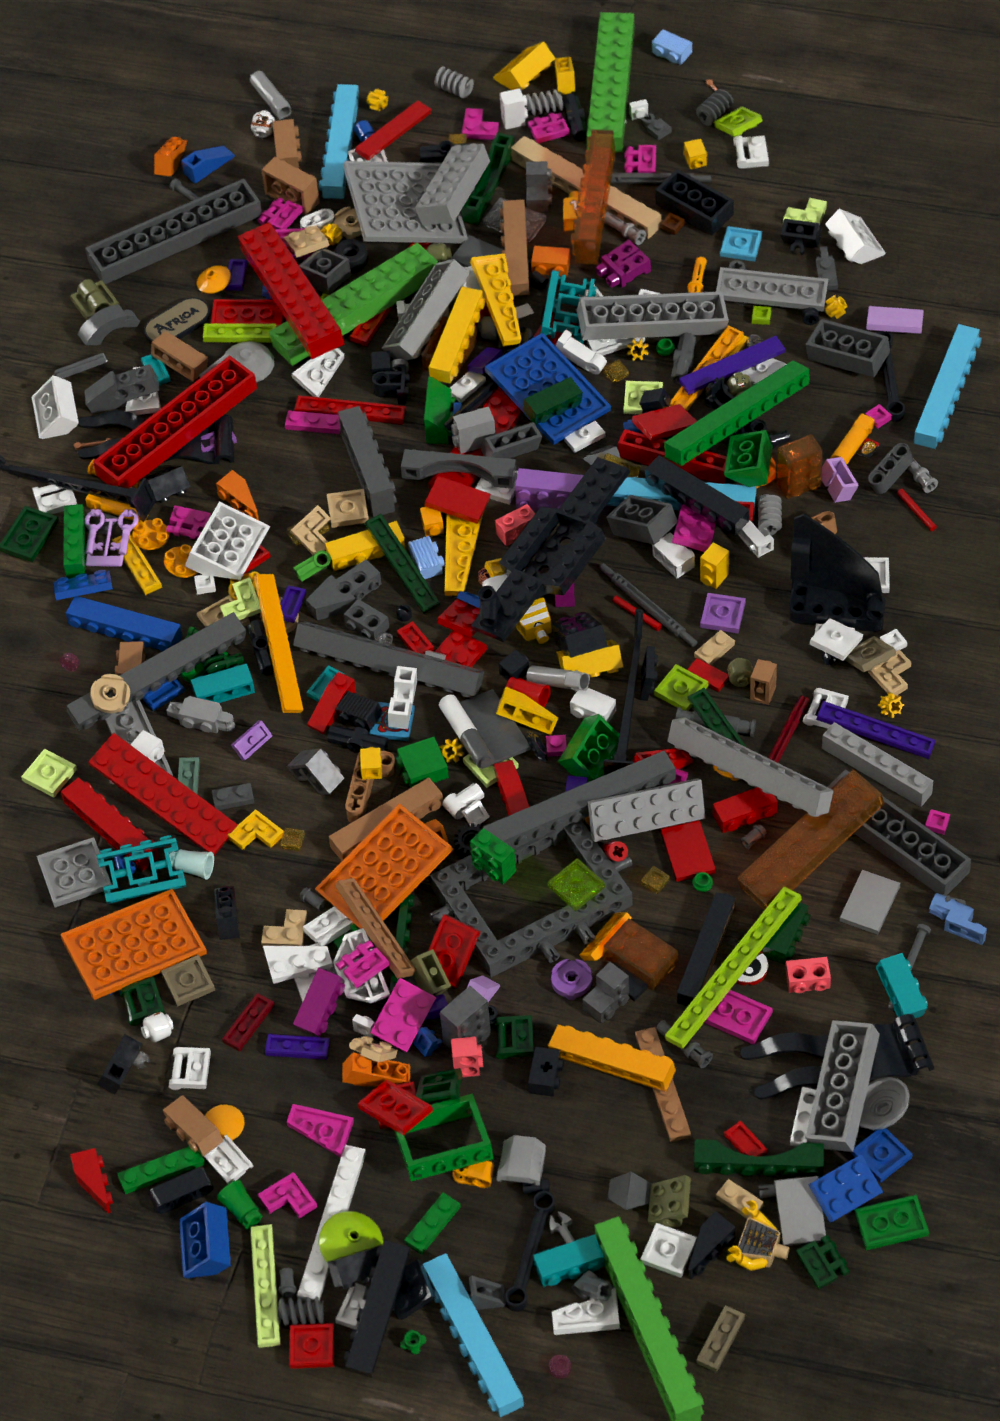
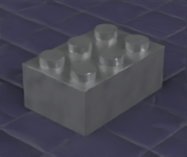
(465, 1017)

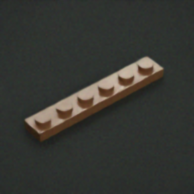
(375, 927)
(667, 1101)

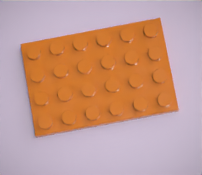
(388, 863)
(132, 943)

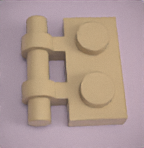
(377, 1052)

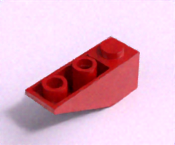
(89, 1175)

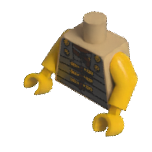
(758, 1241)

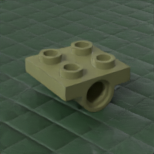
(92, 297)
(669, 1201)

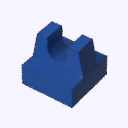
(426, 1041)

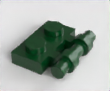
(817, 1265)

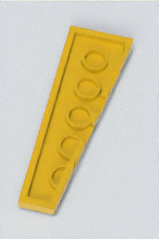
(493, 280)
(460, 547)

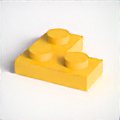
(256, 826)

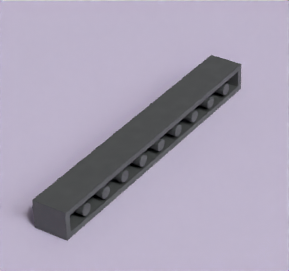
(387, 658)
(165, 667)
(573, 804)

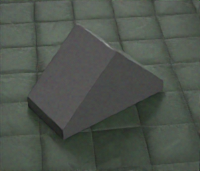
(486, 1293)

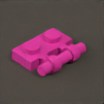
(548, 127)
(646, 159)
(284, 214)
(187, 518)
(365, 967)

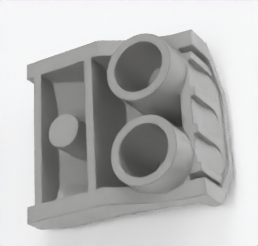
(522, 1160)

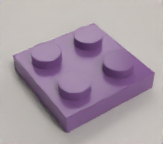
(723, 613)

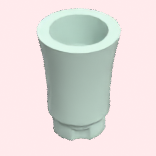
(193, 862)

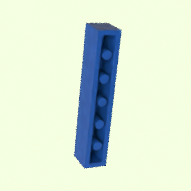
(123, 623)

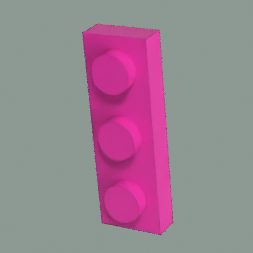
(312, 422)

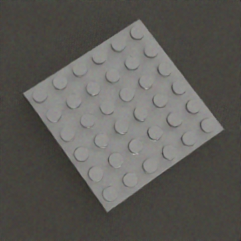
(387, 200)

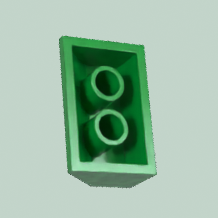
(437, 411)
(749, 458)
(589, 747)

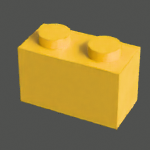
(714, 565)

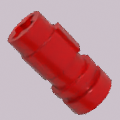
(615, 850)

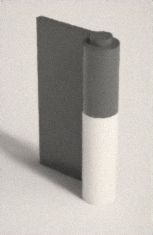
(483, 732)

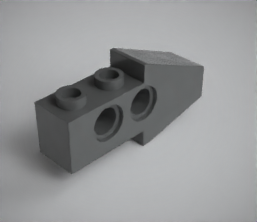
(115, 390)
(339, 594)

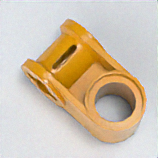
(476, 1175)

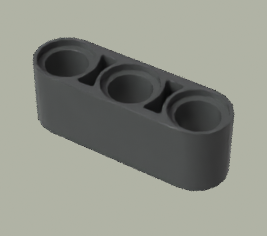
(886, 475)

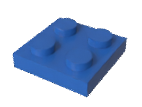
(883, 1153)

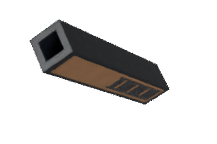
(706, 948)

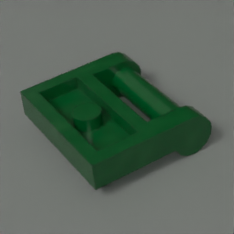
(148, 998)
(521, 1036)
(440, 1081)

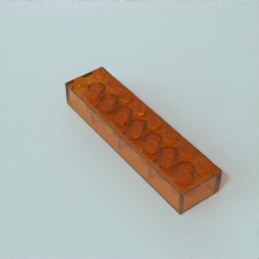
(593, 197)
(811, 840)

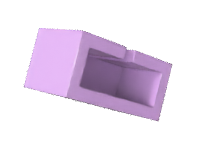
(839, 479)

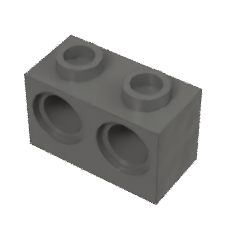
(365, 620)

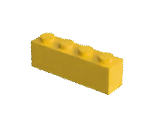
(357, 548)

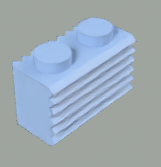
(671, 47)
(425, 557)

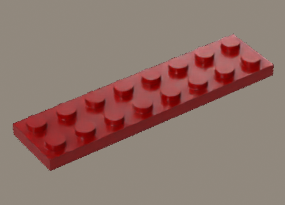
(162, 794)

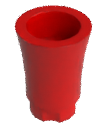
(538, 692)

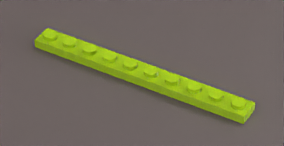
(733, 967)

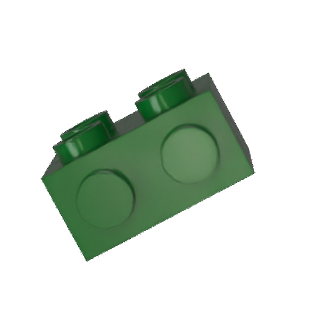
(421, 762)
(493, 856)

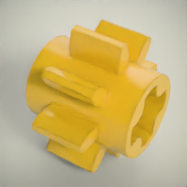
(377, 100)
(332, 233)
(835, 306)
(635, 354)
(890, 705)
(447, 752)

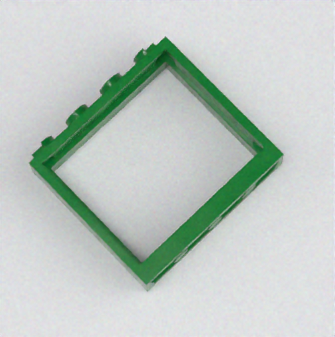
(452, 1159)

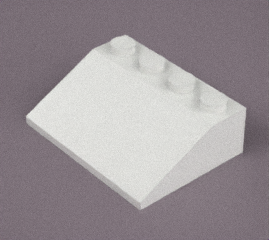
(226, 543)

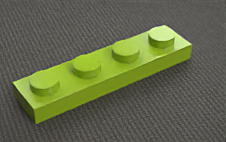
(237, 332)

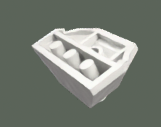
(371, 990)

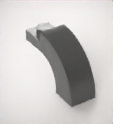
(104, 322)

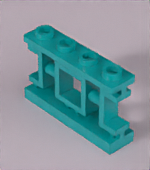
(553, 305)
(145, 887)

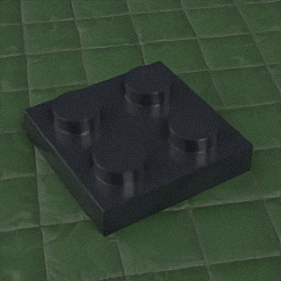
(648, 673)
(414, 1290)

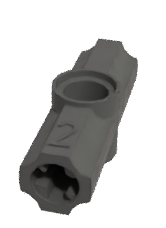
(683, 357)

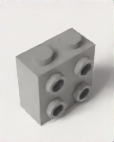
(472, 429)

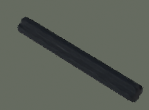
(474, 403)

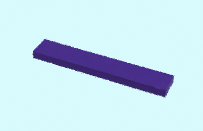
(735, 363)
(876, 729)

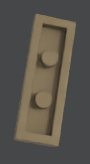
(720, 1338)

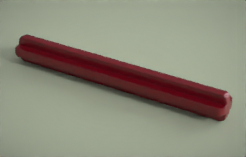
(789, 728)

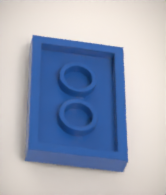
(82, 584)
(845, 1188)

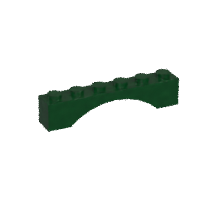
(482, 193)
(714, 1157)

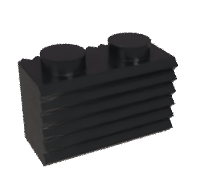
(359, 710)

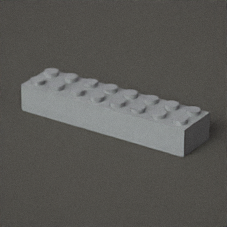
(652, 315)

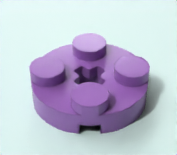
(571, 989)

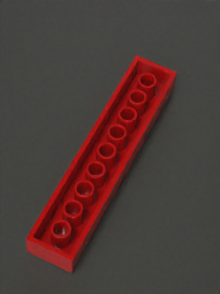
(291, 290)
(175, 424)

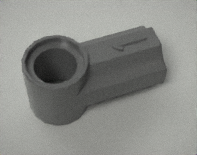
(591, 1286)

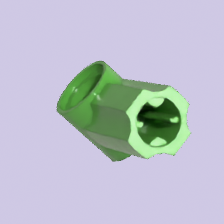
(311, 566)

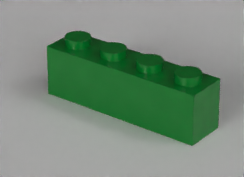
(74, 540)

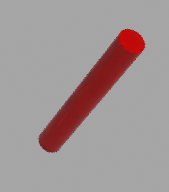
(916, 509)
(631, 609)

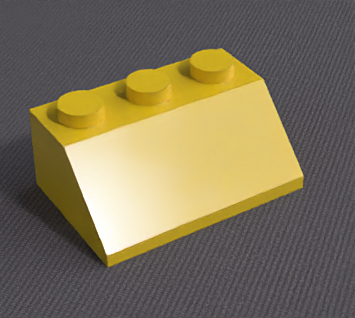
(525, 67)
(594, 662)

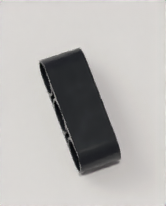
(180, 1190)

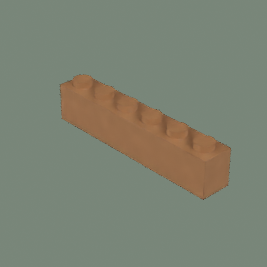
(515, 245)
(418, 800)

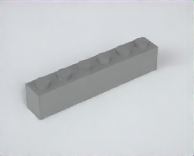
(877, 764)

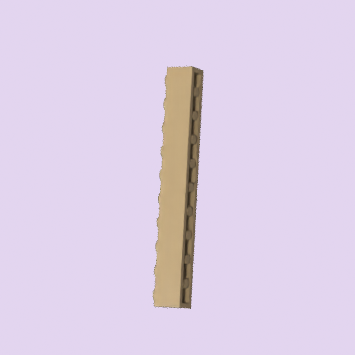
(568, 178)

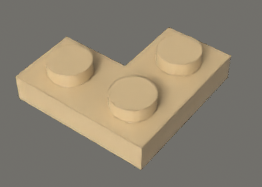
(307, 530)
(888, 672)
(289, 935)

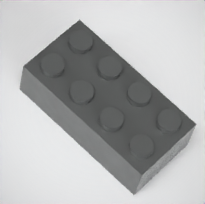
(847, 348)

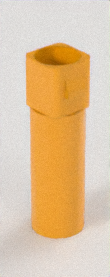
(852, 441)
(109, 506)

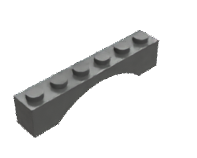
(421, 464)

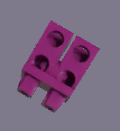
(623, 264)

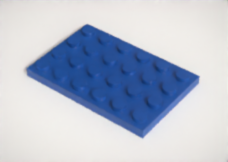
(538, 366)

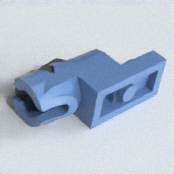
(957, 918)

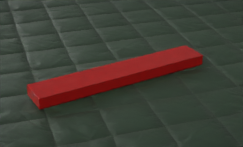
(392, 130)
(374, 411)

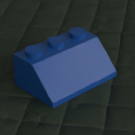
(205, 1241)

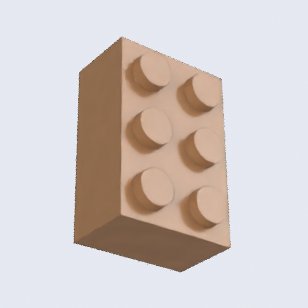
(290, 184)

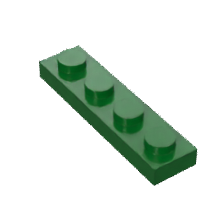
(160, 1169)

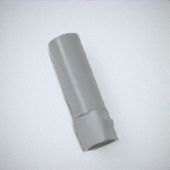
(270, 94)
(558, 677)

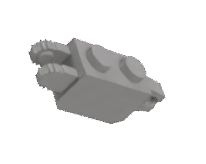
(201, 715)

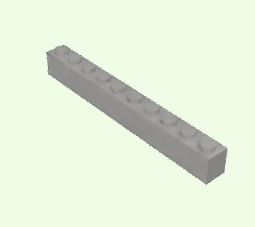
(750, 766)

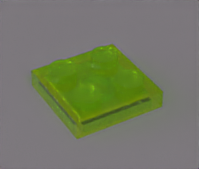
(576, 884)

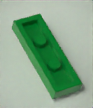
(432, 1223)

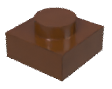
(672, 223)

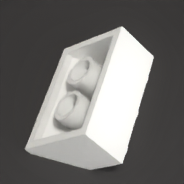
(854, 237)
(55, 408)

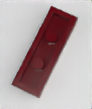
(248, 1022)

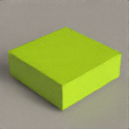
(761, 315)

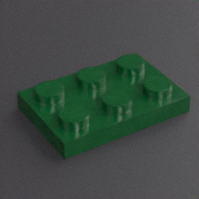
(28, 533)

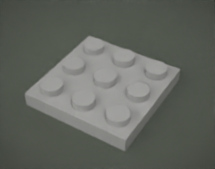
(73, 872)

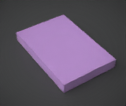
(895, 319)

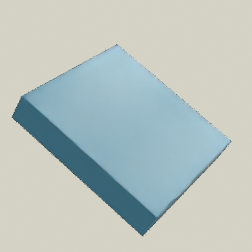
(741, 243)

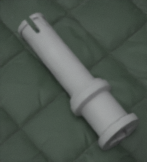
(627, 229)
(922, 476)

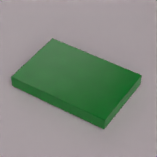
(891, 1222)

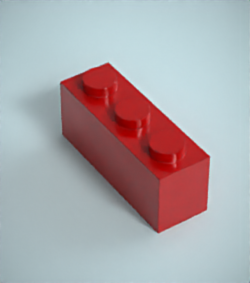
(744, 809)

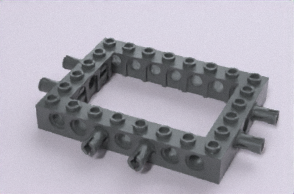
(545, 933)

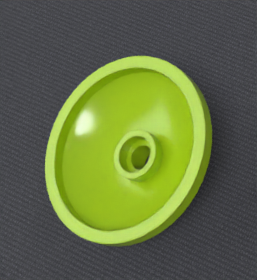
(336, 1232)

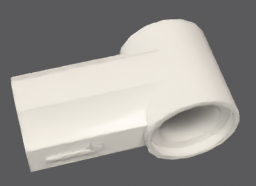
(456, 803)

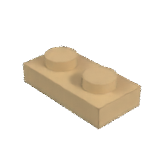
(715, 648)
(736, 1197)

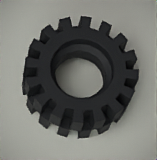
(464, 835)

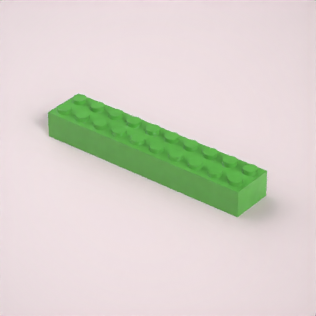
(612, 75)
(364, 297)
(648, 1323)

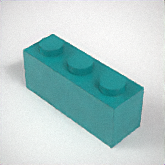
(224, 684)
(901, 986)
(569, 1260)

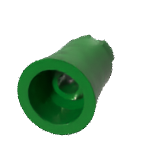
(240, 1204)

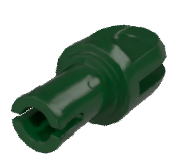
(222, 662)

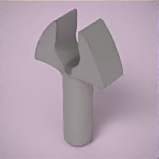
(566, 1220)

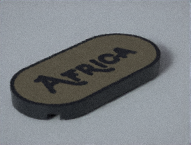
(178, 319)

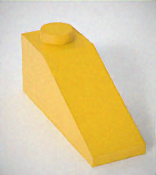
(564, 75)
(526, 711)

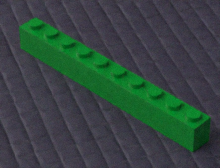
(736, 413)

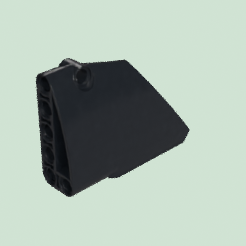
(832, 580)

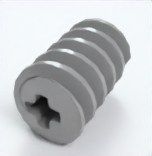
(453, 83)
(544, 102)
(769, 514)

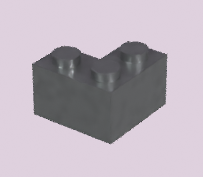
(538, 186)
(317, 769)
(609, 993)

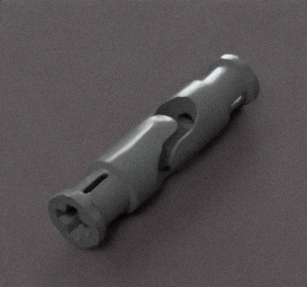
(738, 724)

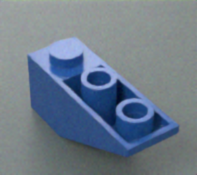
(203, 162)

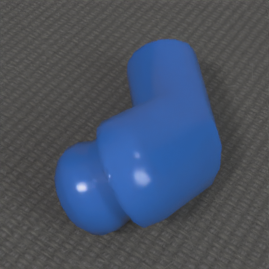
(120, 864)

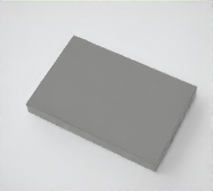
(870, 902)
(799, 1211)

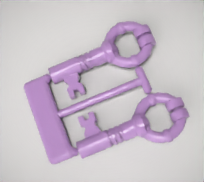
(110, 561)

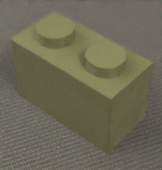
(429, 973)

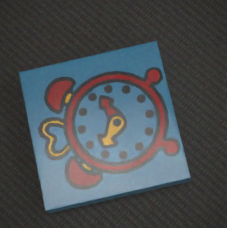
(381, 727)

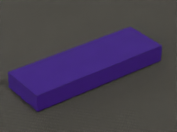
(297, 1046)

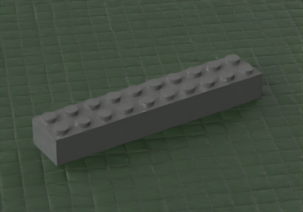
(173, 231)

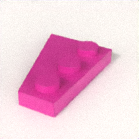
(322, 1127)

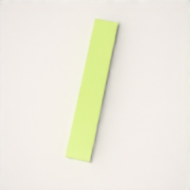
(265, 1286)

